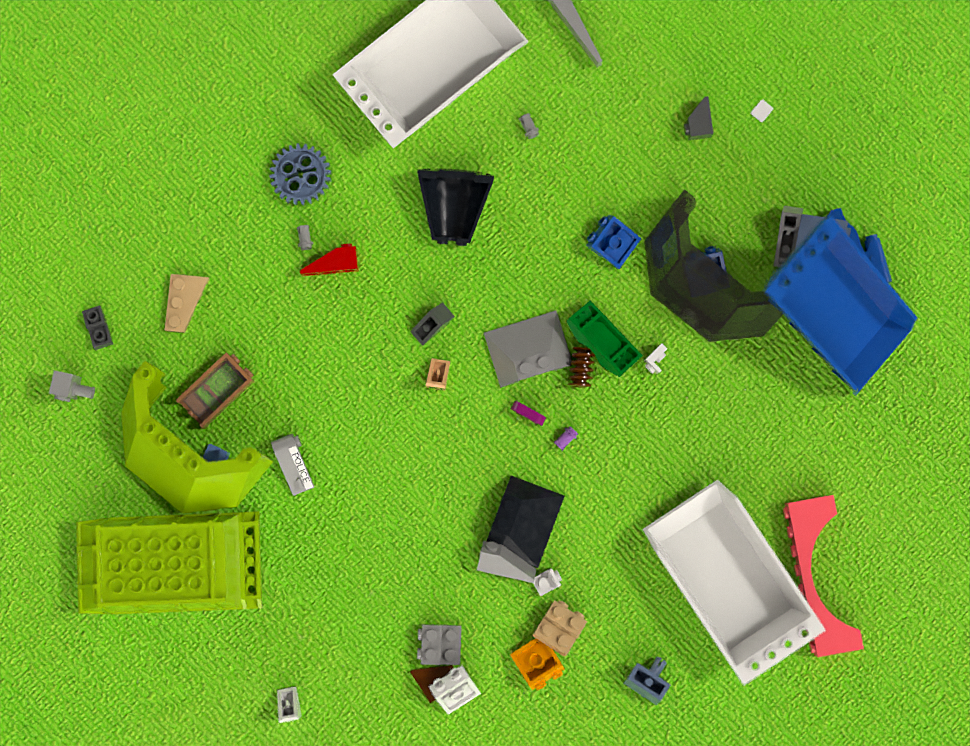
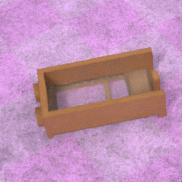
(216, 389)

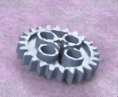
(305, 191)

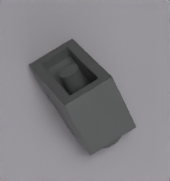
(699, 122)
(432, 323)

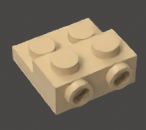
(560, 627)

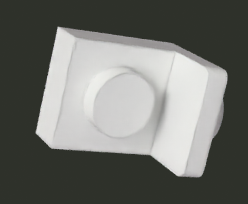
(657, 355)
(547, 581)

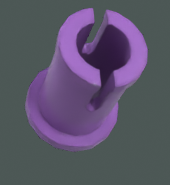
(566, 438)

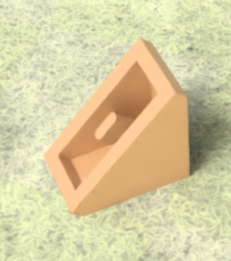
(438, 374)

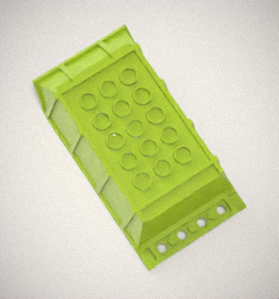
(168, 563)

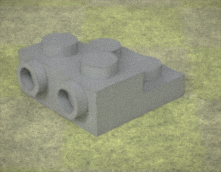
(439, 644)

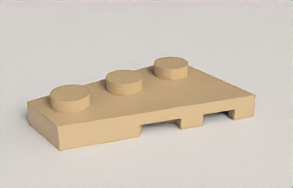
(182, 300)

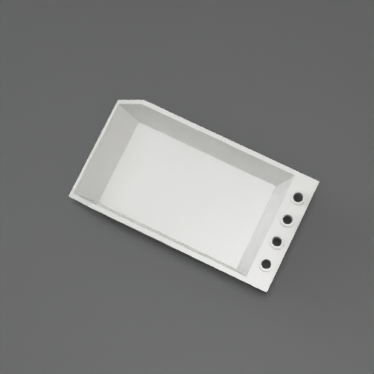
(428, 62)
(733, 580)

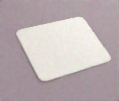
(762, 110)

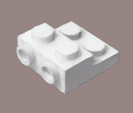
(454, 689)

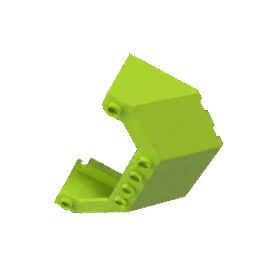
(174, 467)

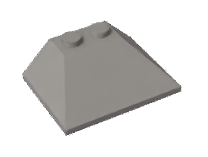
(528, 348)

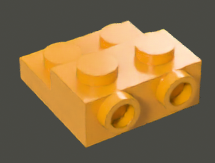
(537, 663)

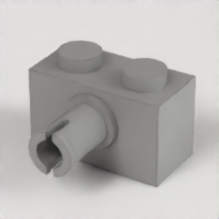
(68, 387)

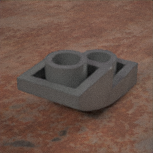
(97, 327)

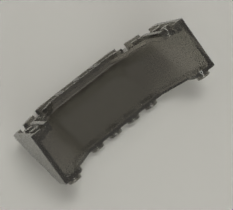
(698, 287)

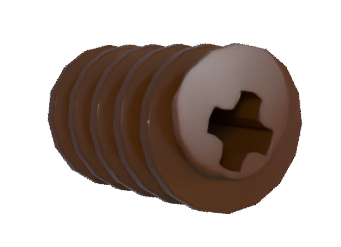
(581, 367)

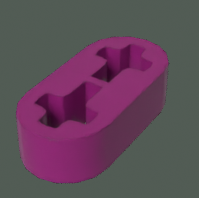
(528, 413)

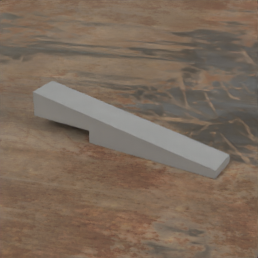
(572, 20)

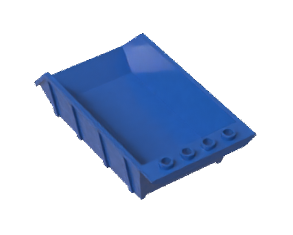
(840, 304)

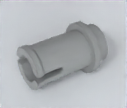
(529, 126)
(304, 237)

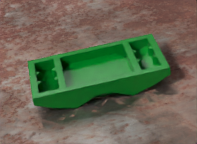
(603, 339)

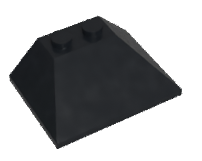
(525, 519)

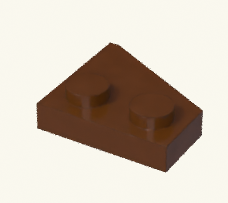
(426, 677)

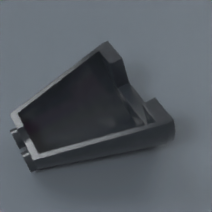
(453, 202)

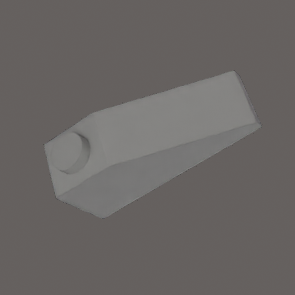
(787, 234)
(503, 562)

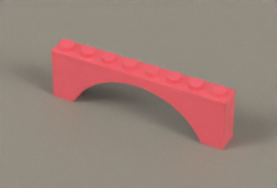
(805, 522)

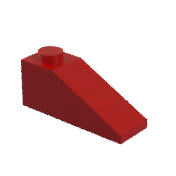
(336, 261)

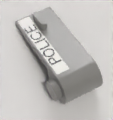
(292, 463)

